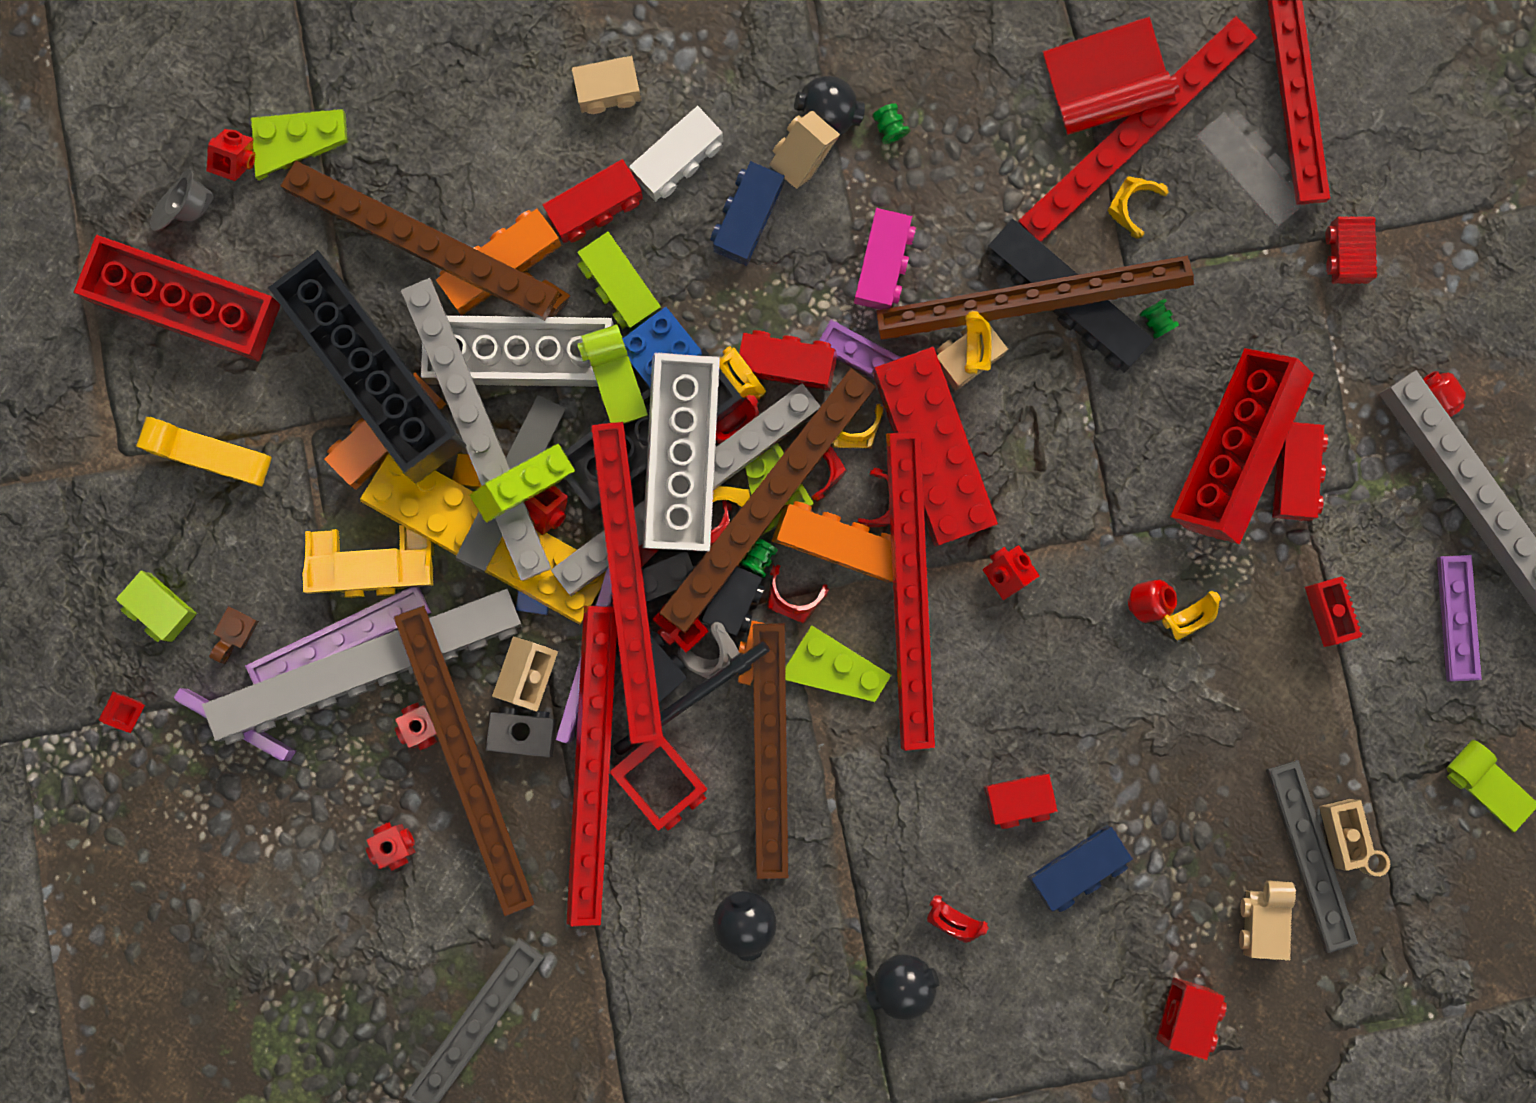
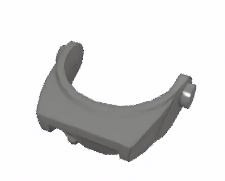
(708, 668)

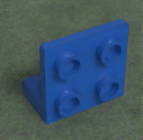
(657, 335)

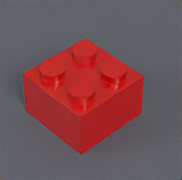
(1191, 1018)

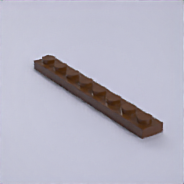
(770, 753)

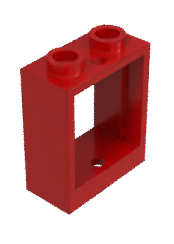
(638, 756)

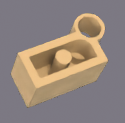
(1350, 837)
(1268, 921)

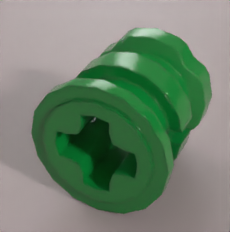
(890, 123)
(1159, 318)
(759, 558)

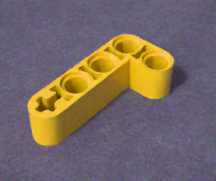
(203, 452)

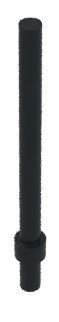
(738, 665)

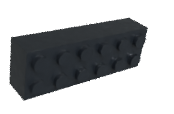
(582, 453)

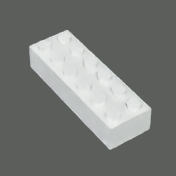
(522, 350)
(681, 452)

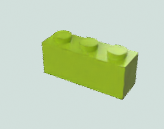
(617, 282)
(521, 483)

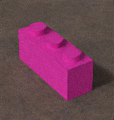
(884, 260)

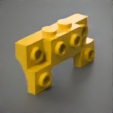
(366, 570)

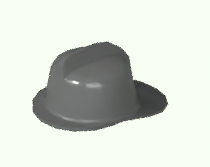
(183, 202)

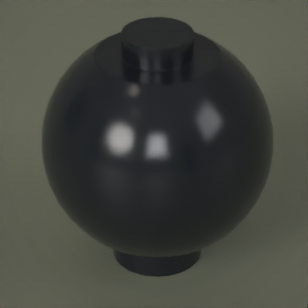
(832, 101)
(744, 924)
(903, 987)

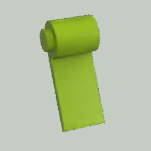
(613, 374)
(1491, 786)

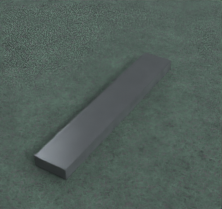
(531, 440)
(1312, 856)
(475, 1024)

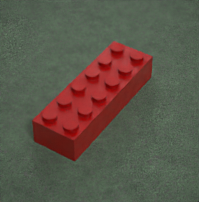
(177, 298)
(921, 402)
(1242, 445)

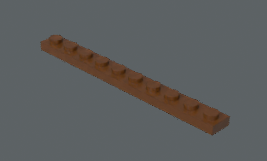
(420, 240)
(1036, 297)
(767, 501)
(464, 760)

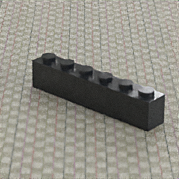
(1098, 323)

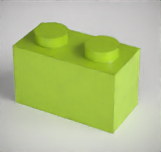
(155, 607)

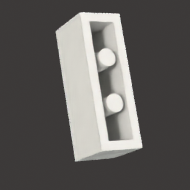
(677, 154)

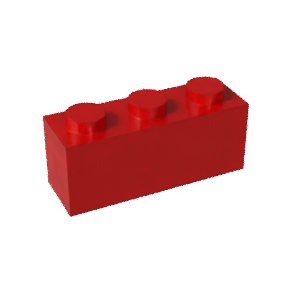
(593, 202)
(789, 359)
(1300, 473)

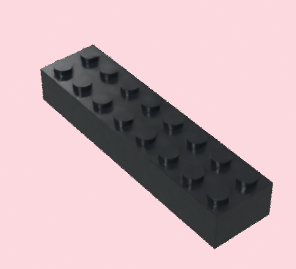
(367, 367)

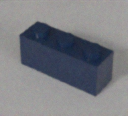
(747, 213)
(1080, 869)

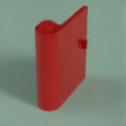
(1109, 76)

